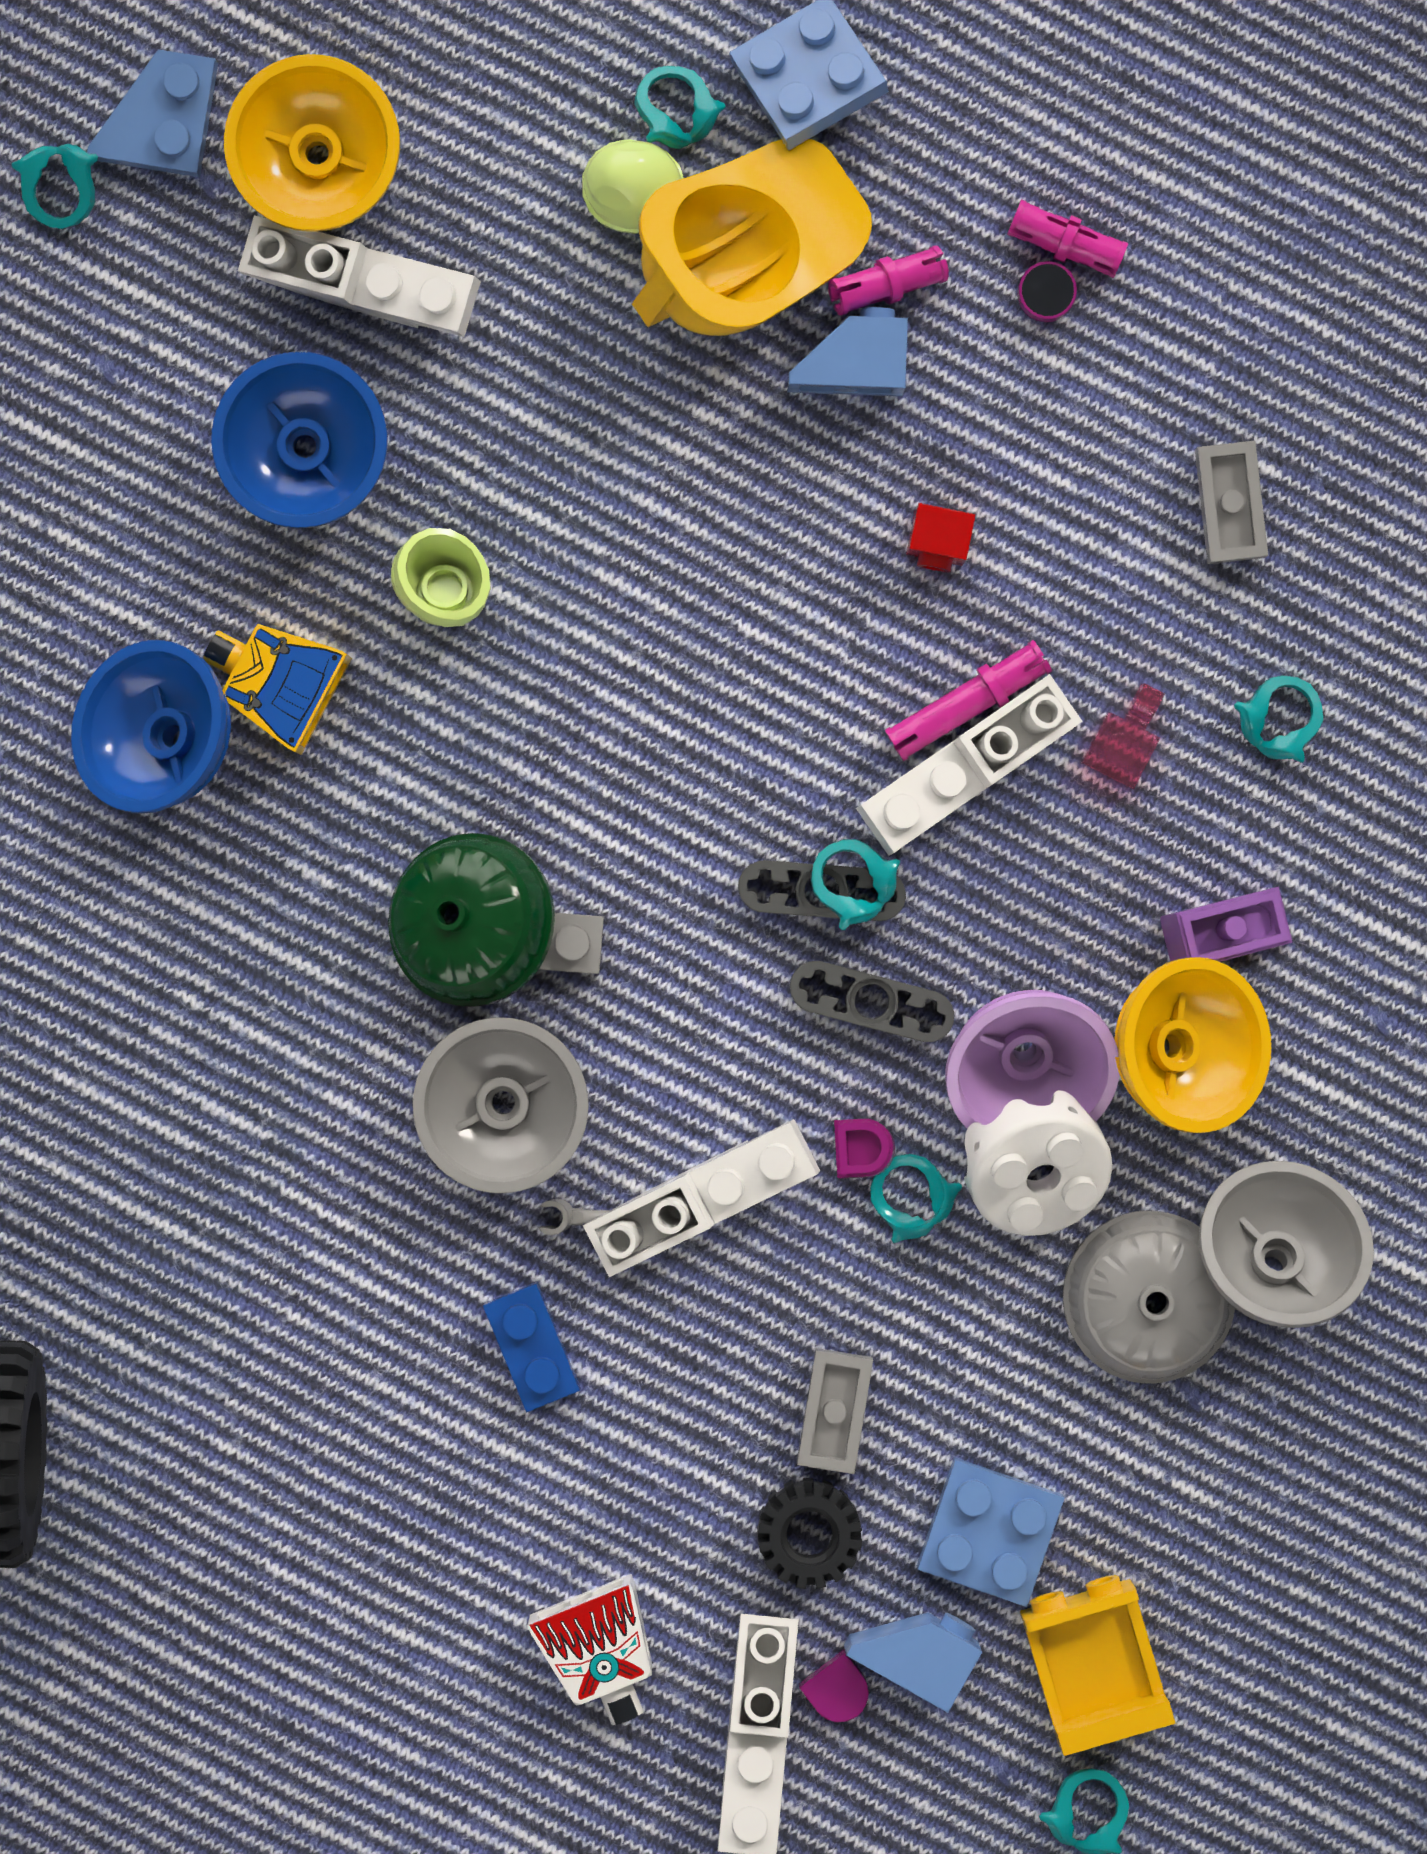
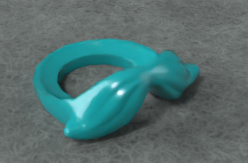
(660, 125)
(79, 168)
(1255, 710)
(847, 908)
(940, 1191)
(1061, 1816)

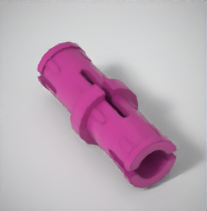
(1067, 238)
(888, 280)

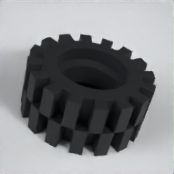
(804, 1568)

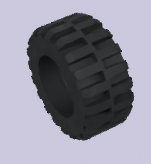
(21, 1449)

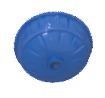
(275, 408)
(129, 724)

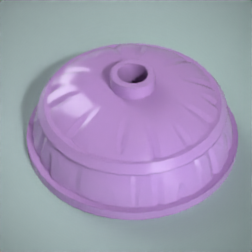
(1068, 1053)

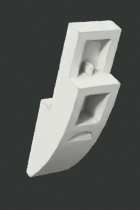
(359, 277)
(969, 765)
(701, 1197)
(757, 1734)

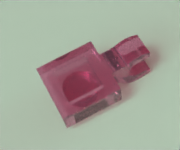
(1122, 744)

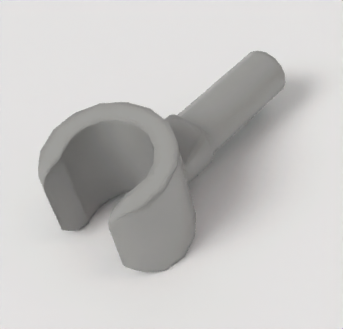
(570, 1216)

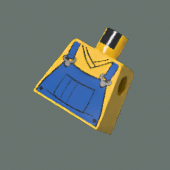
(278, 680)

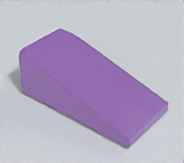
(1228, 927)

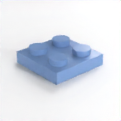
(808, 72)
(990, 1532)

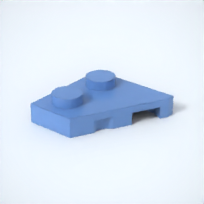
(162, 116)

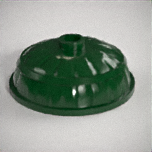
(500, 926)

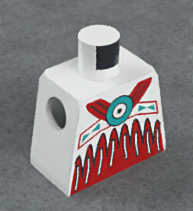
(597, 1646)

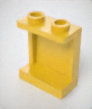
(1096, 1665)

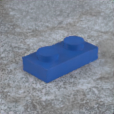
(531, 1347)

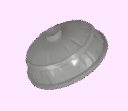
(491, 1147)
(1302, 1222)
(1109, 1291)

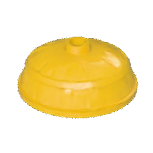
(303, 106)
(1215, 1045)

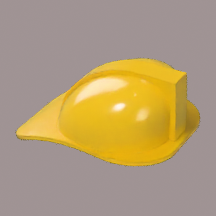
(748, 238)

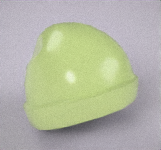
(623, 179)
(441, 577)

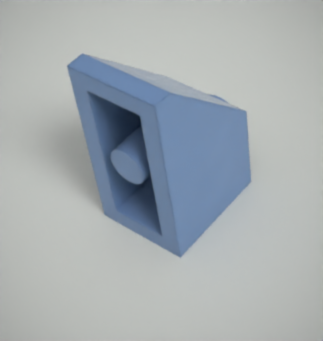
(857, 358)
(920, 1655)

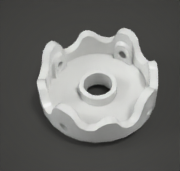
(1024, 1139)

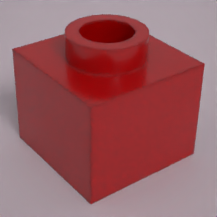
(940, 537)

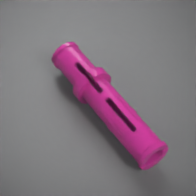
(969, 700)

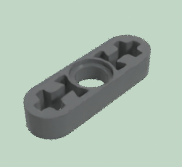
(779, 873)
(909, 1027)

